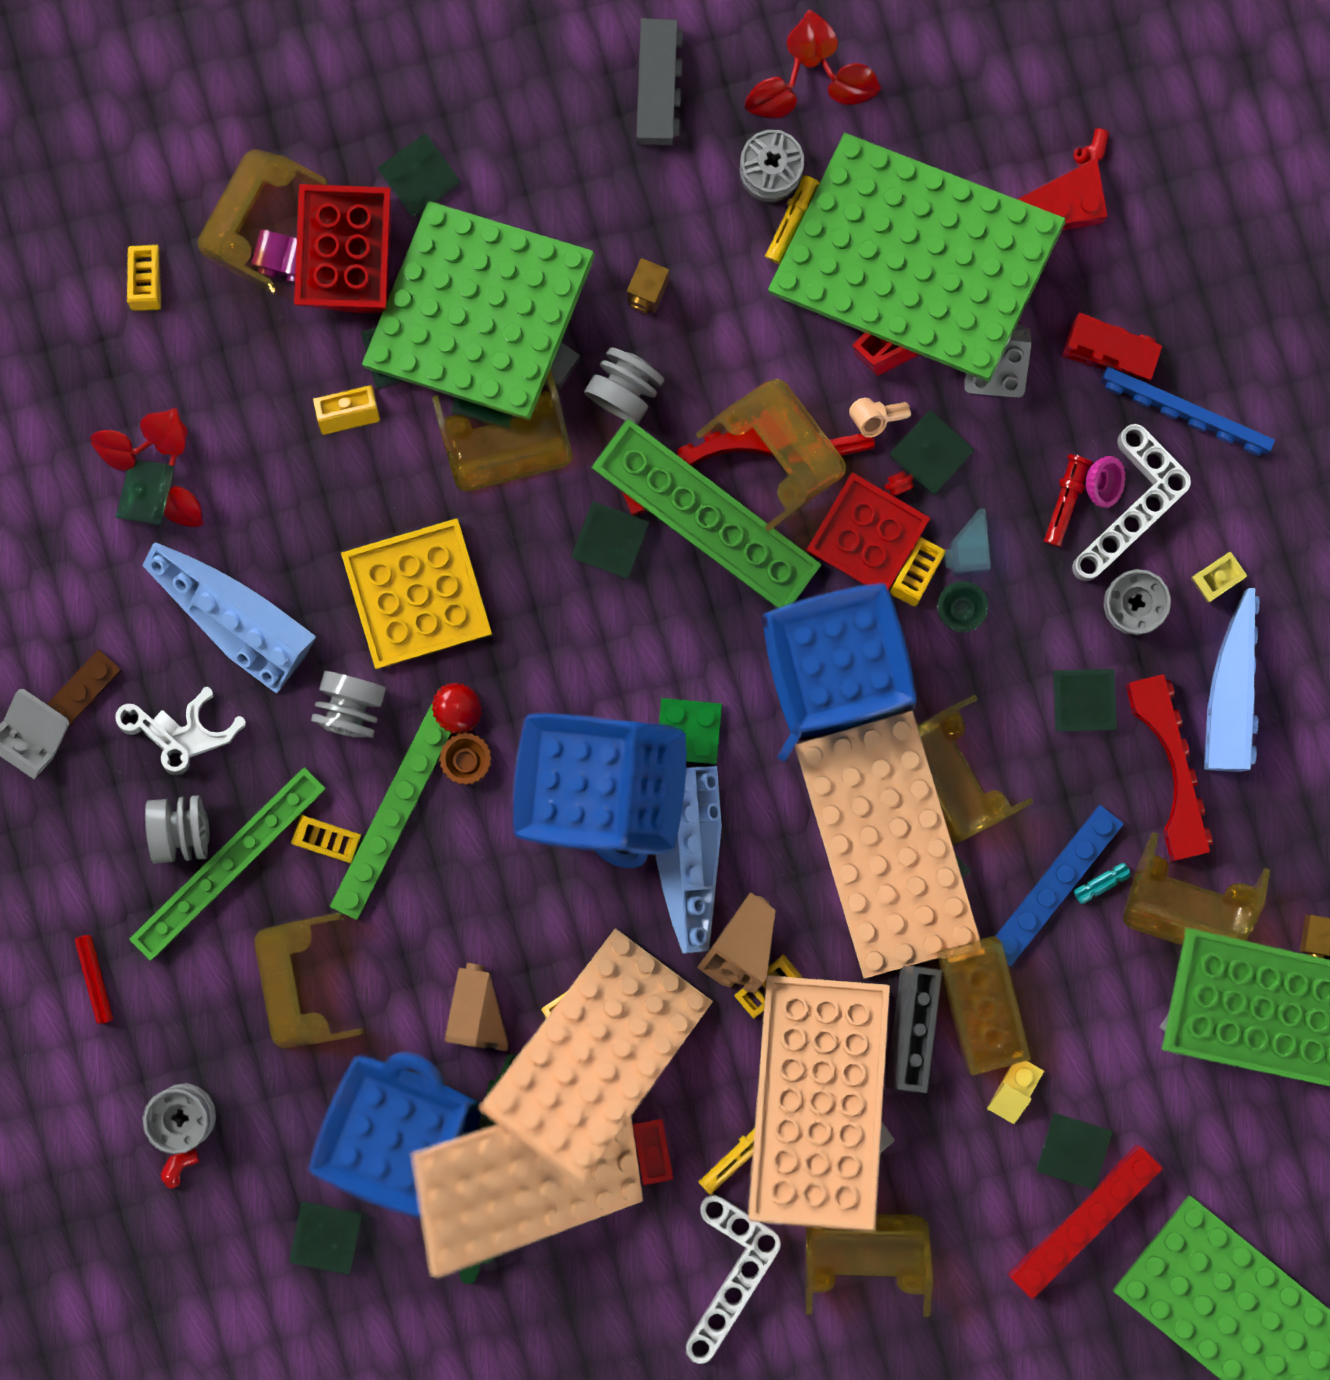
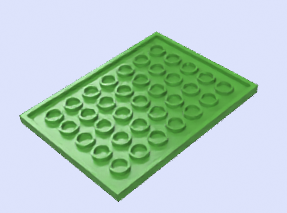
(917, 257)

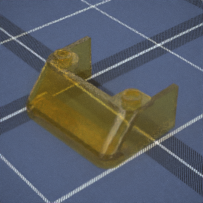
(220, 235)
(791, 437)
(501, 455)
(959, 793)
(1169, 906)
(285, 1020)
(894, 1248)

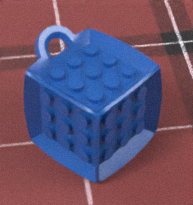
(838, 661)
(600, 785)
(381, 1121)

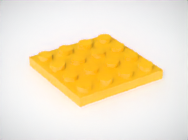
(416, 593)

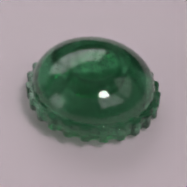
(962, 606)

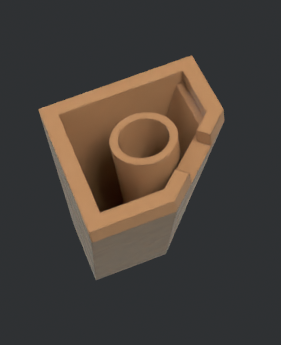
(743, 946)
(475, 1011)

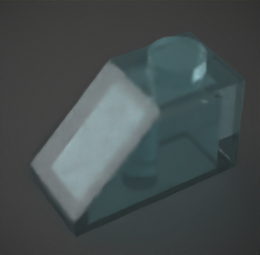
(970, 548)

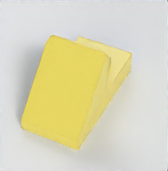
(1219, 577)
(1015, 1091)

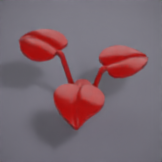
(810, 44)
(169, 437)

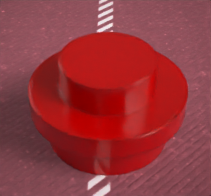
(899, 483)

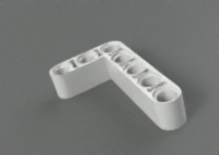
(1138, 510)
(735, 1278)

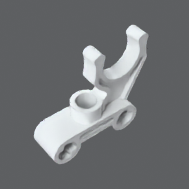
(173, 738)

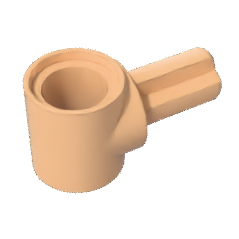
(873, 416)

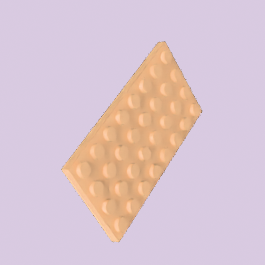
(887, 843)
(596, 1056)
(819, 1103)
(500, 1194)

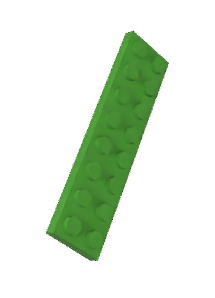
(705, 515)

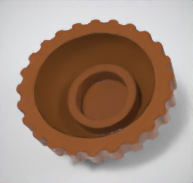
(465, 759)

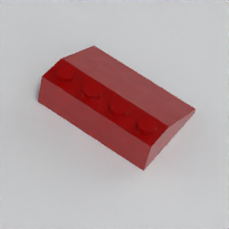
(343, 248)

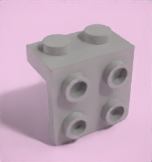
(1011, 371)
(31, 733)

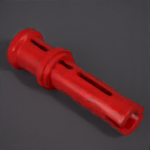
(1071, 486)

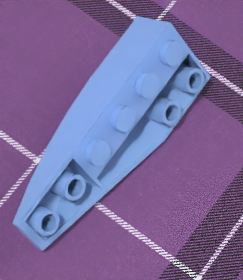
(233, 616)
(1232, 693)
(691, 867)

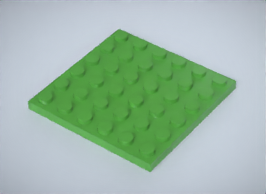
(479, 310)

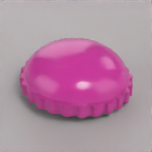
(1105, 481)

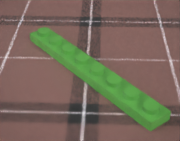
(391, 818)
(227, 864)

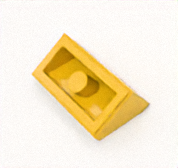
(346, 410)

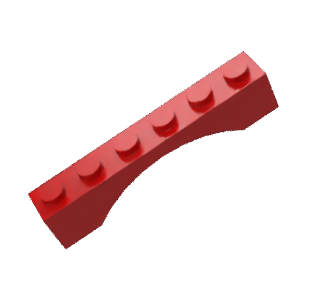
(714, 445)
(1153, 706)
(1098, 1209)

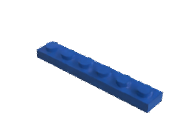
(1198, 417)
(1057, 882)

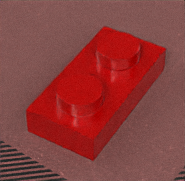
(652, 1151)

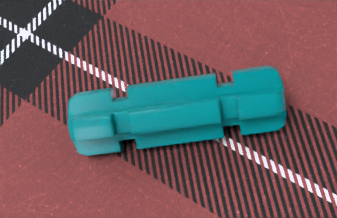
(1102, 883)

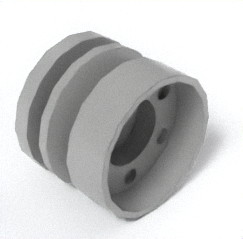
(767, 182)
(625, 383)
(1152, 594)
(348, 704)
(176, 829)
(167, 1130)

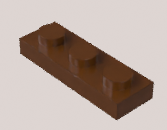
(84, 686)

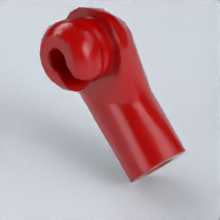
(1094, 150)
(171, 1172)

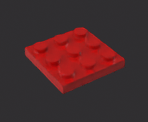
(867, 533)

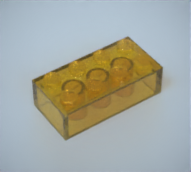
(983, 1005)

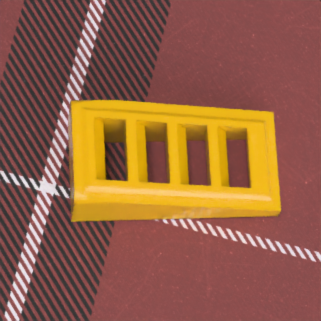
(149, 296)
(907, 594)
(300, 830)
(747, 1002)

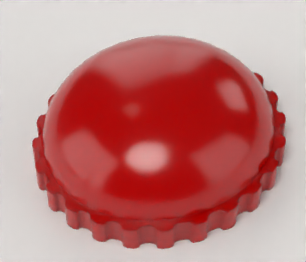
(456, 708)

